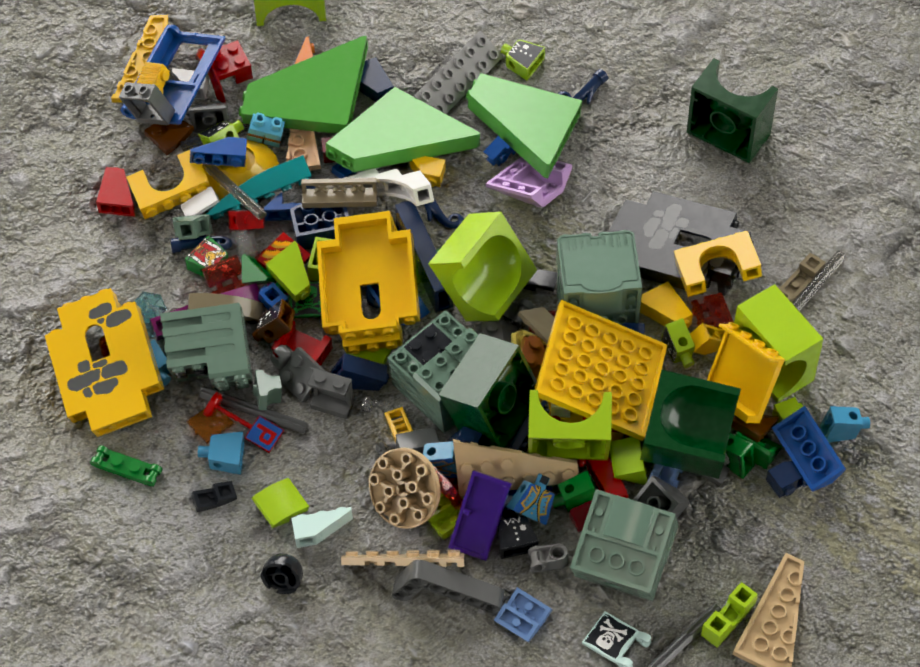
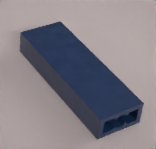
(409, 218)

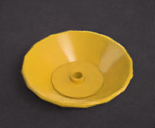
(258, 159)

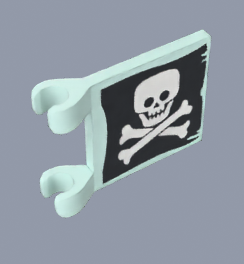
(613, 638)

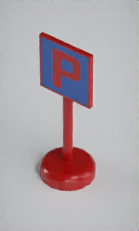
(261, 433)

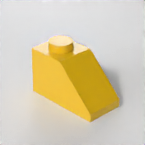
(431, 168)
(707, 338)

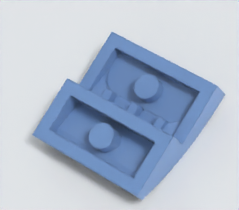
(523, 615)

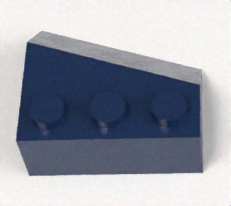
(314, 223)

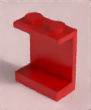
(315, 348)

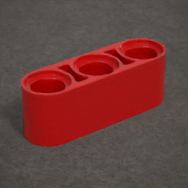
(604, 477)

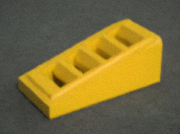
(404, 420)

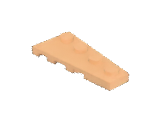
(303, 143)

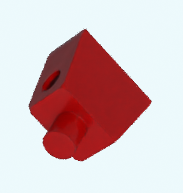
(244, 220)

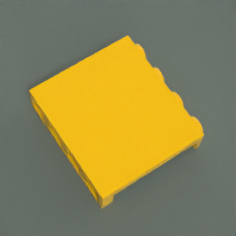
(748, 366)

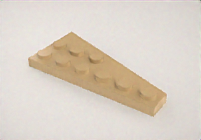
(508, 465)
(443, 560)
(773, 626)

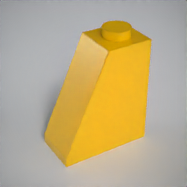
(665, 305)

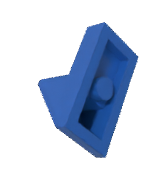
(277, 210)

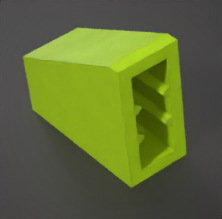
(290, 272)

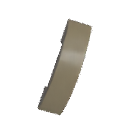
(802, 276)
(251, 309)

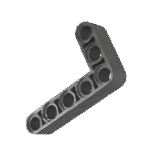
(448, 583)

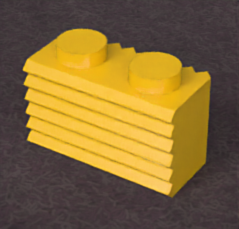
(154, 74)

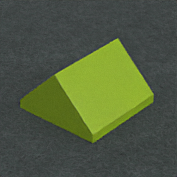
(626, 460)

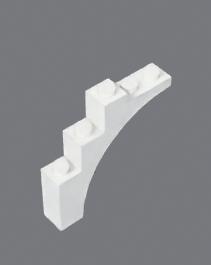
(410, 186)

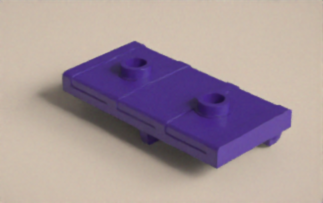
(479, 515)

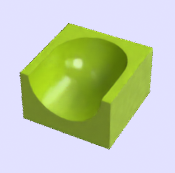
(483, 266)
(782, 328)

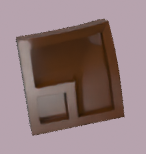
(169, 136)
(755, 431)

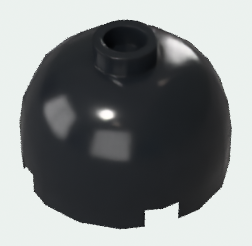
(282, 573)

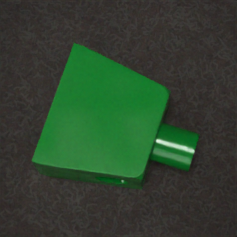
(574, 492)

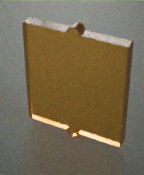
(206, 427)

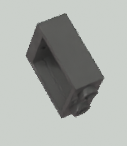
(135, 94)

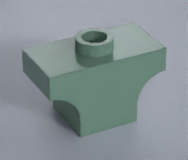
(192, 226)
(266, 389)

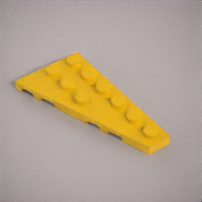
(150, 36)

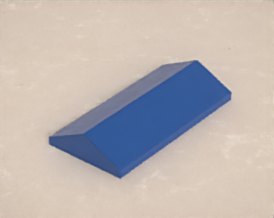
(809, 449)

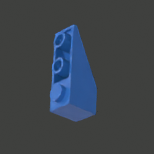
(227, 152)

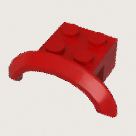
(229, 62)

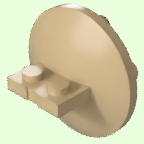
(404, 488)

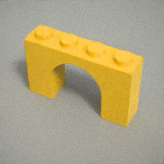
(154, 202)
(734, 247)

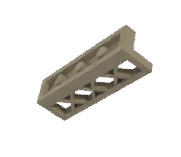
(339, 196)

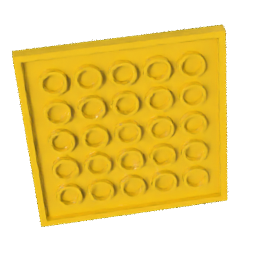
(596, 357)

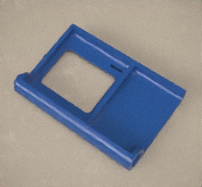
(182, 93)

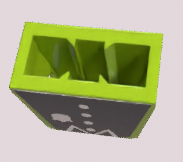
(523, 57)
(220, 131)
(679, 342)

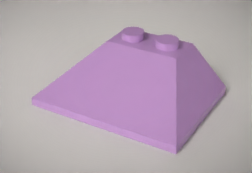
(528, 185)

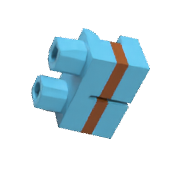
(270, 127)

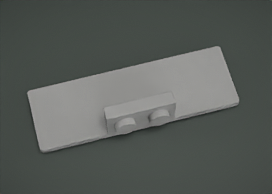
(458, 72)

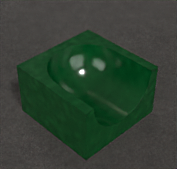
(727, 119)
(490, 390)
(690, 424)

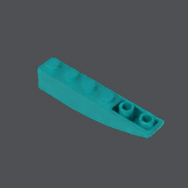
(266, 185)

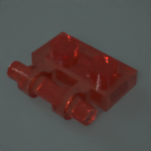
(223, 271)
(716, 308)

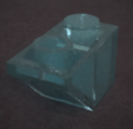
(150, 305)

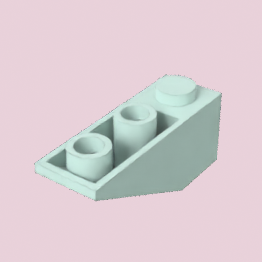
(316, 527)

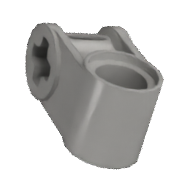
(546, 557)

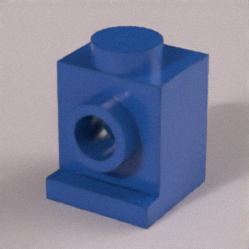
(498, 151)
(271, 292)

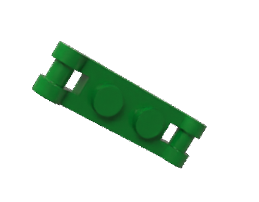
(126, 466)

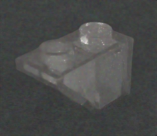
(244, 243)

